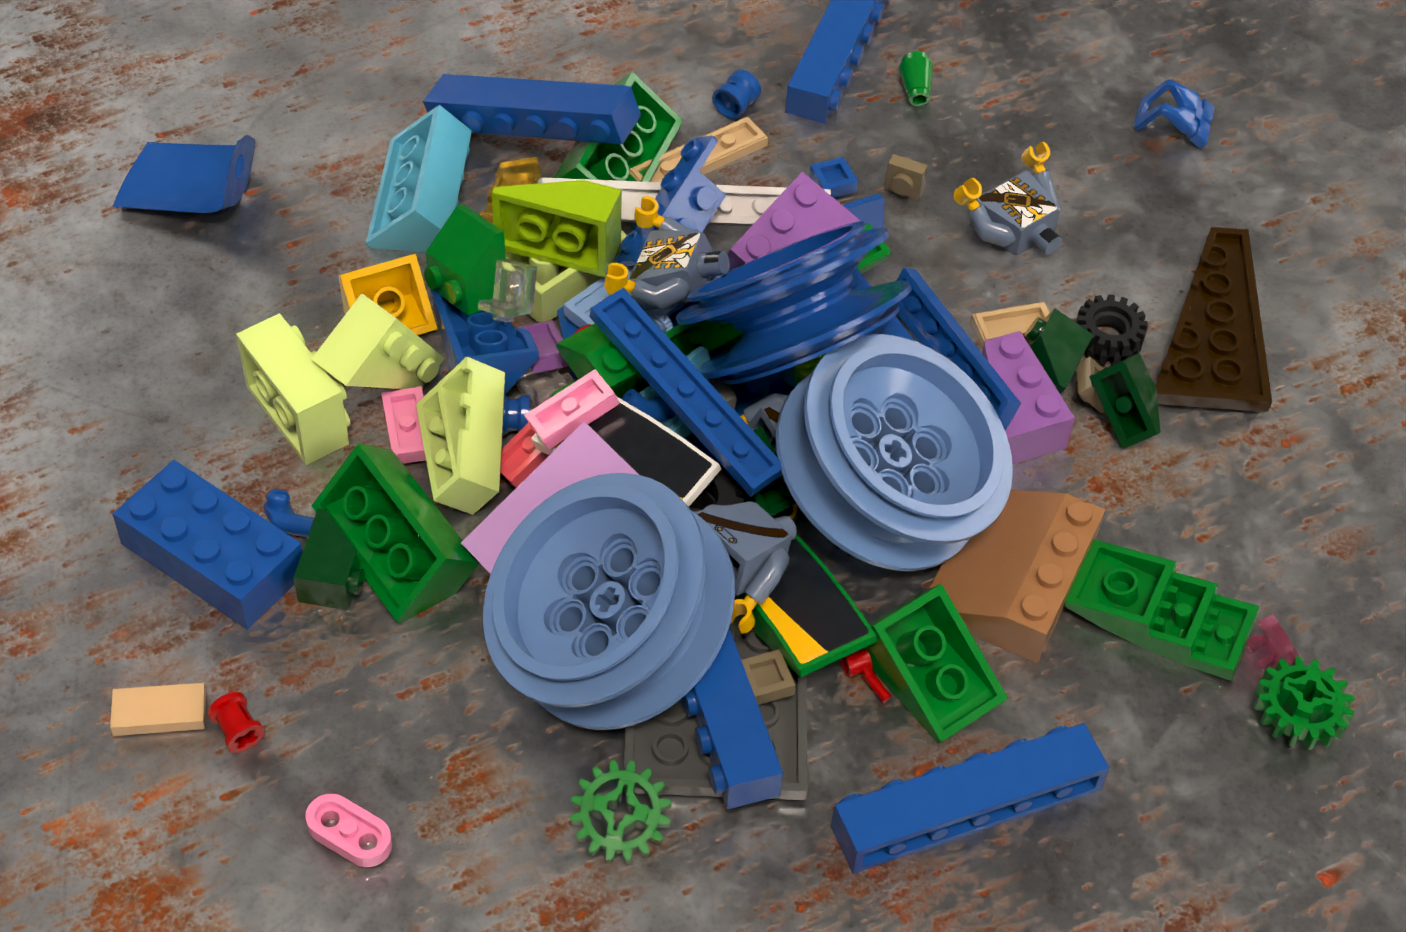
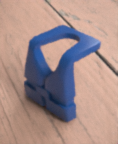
(1191, 117)

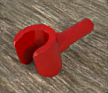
(861, 663)

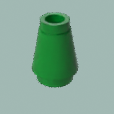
(916, 74)

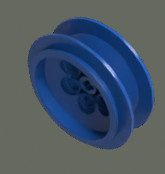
(794, 303)

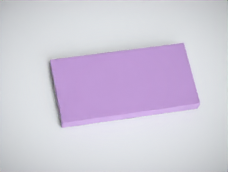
(575, 459)

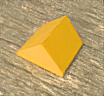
(394, 287)

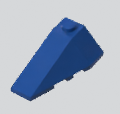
(484, 340)

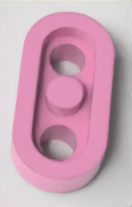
(353, 830)

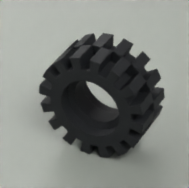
(1117, 316)

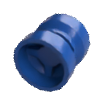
(735, 96)

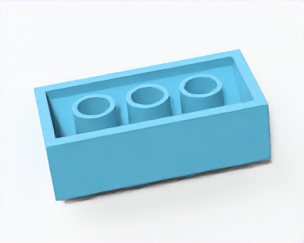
(419, 182)

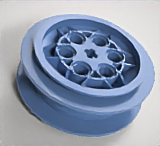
(894, 453)
(609, 601)

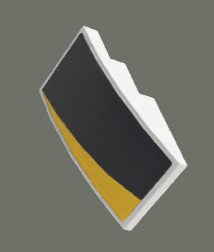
(652, 450)

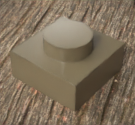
(905, 177)
(1084, 385)
(769, 676)

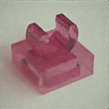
(1276, 641)

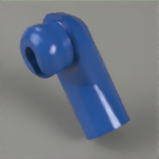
(656, 408)
(282, 515)

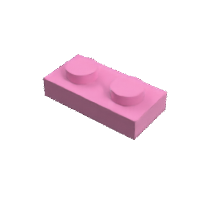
(566, 410)
(403, 423)

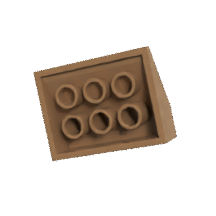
(1021, 569)

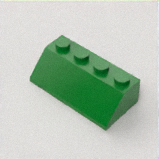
(645, 142)
(397, 531)

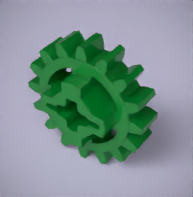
(1304, 702)
(599, 806)

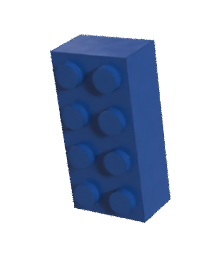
(209, 543)

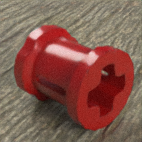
(235, 722)

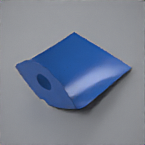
(188, 177)

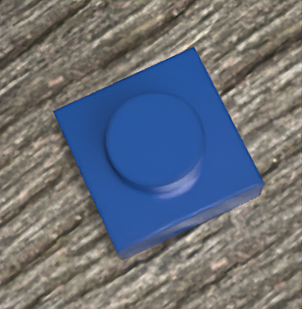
(834, 175)

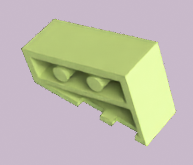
(376, 350)
(464, 435)

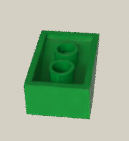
(934, 664)

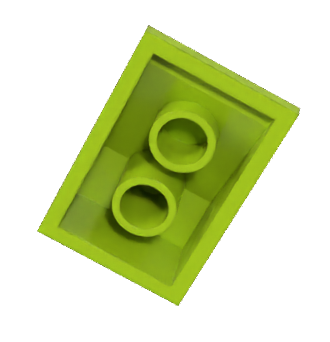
(561, 222)

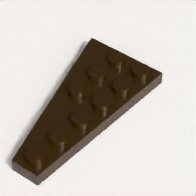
(1219, 338)

